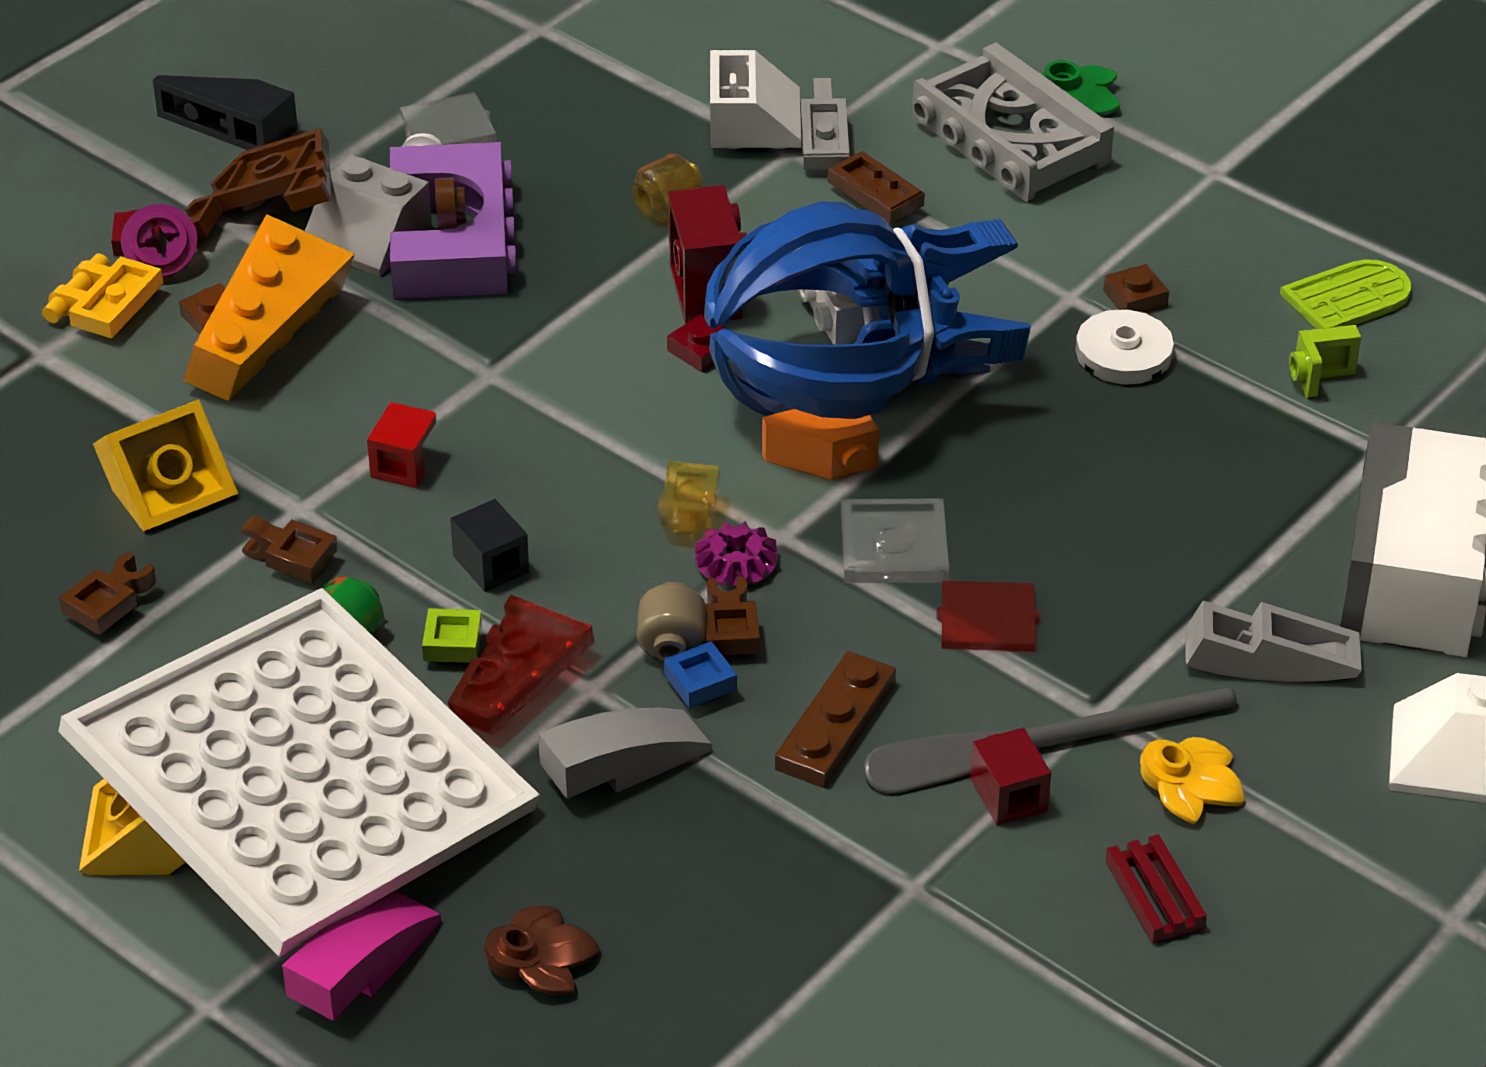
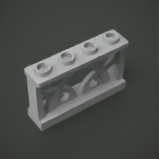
(1006, 84)

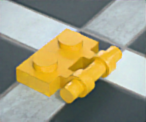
(103, 296)

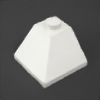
(1441, 740)

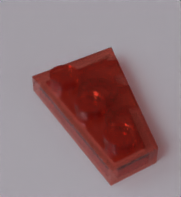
(518, 663)

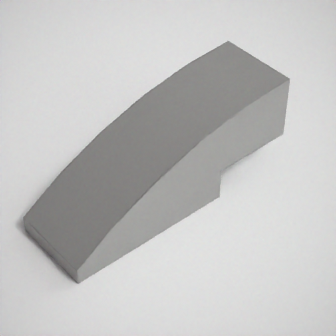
(1270, 645)
(619, 748)

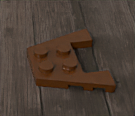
(289, 167)

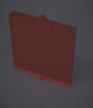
(987, 616)

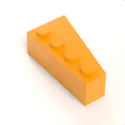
(267, 300)

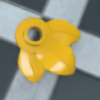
(1191, 775)

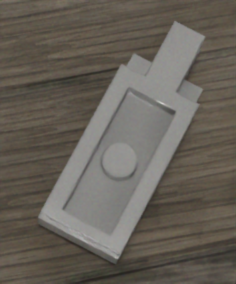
(824, 128)

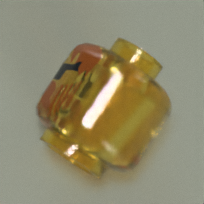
(658, 178)

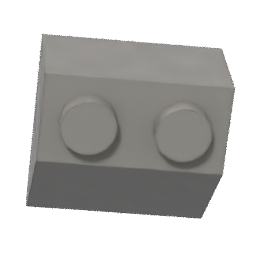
(366, 207)

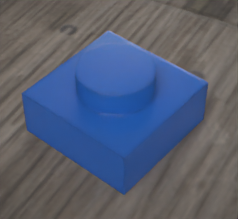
(700, 674)

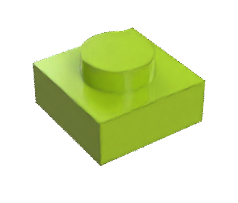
(452, 635)

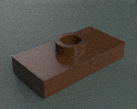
(876, 187)

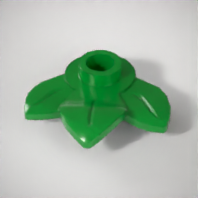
(1085, 84)

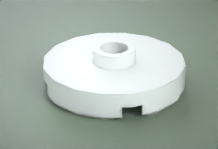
(1124, 346)

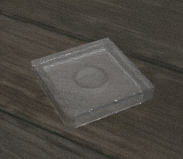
(894, 541)

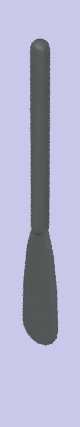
(947, 757)

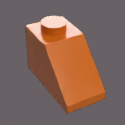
(819, 444)

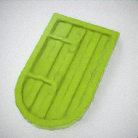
(1349, 293)

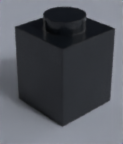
(490, 545)

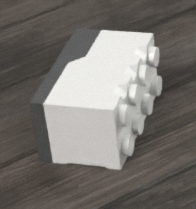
(1419, 541)

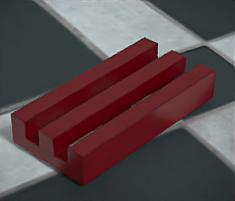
(1156, 850)

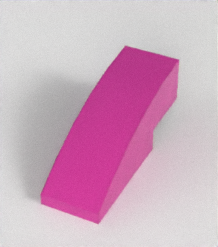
(357, 953)

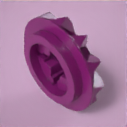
(172, 223)
(754, 564)

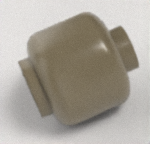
(670, 619)

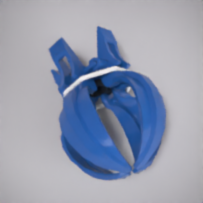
(865, 258)

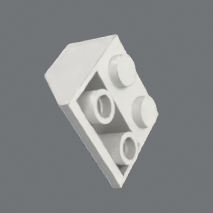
(752, 103)

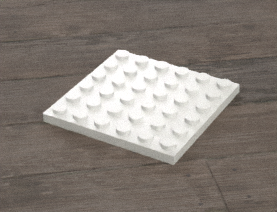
(298, 768)

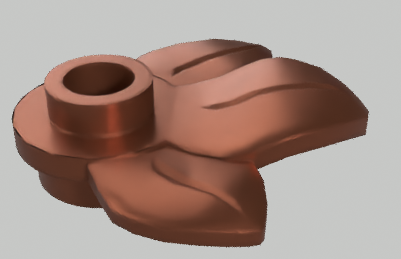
(539, 950)

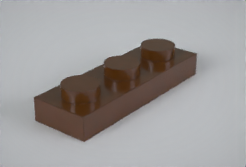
(835, 719)

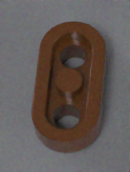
(449, 204)

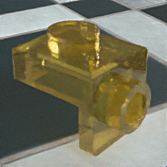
(689, 497)

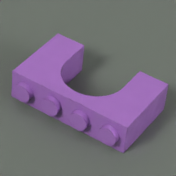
(465, 257)

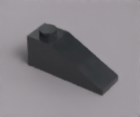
(228, 109)

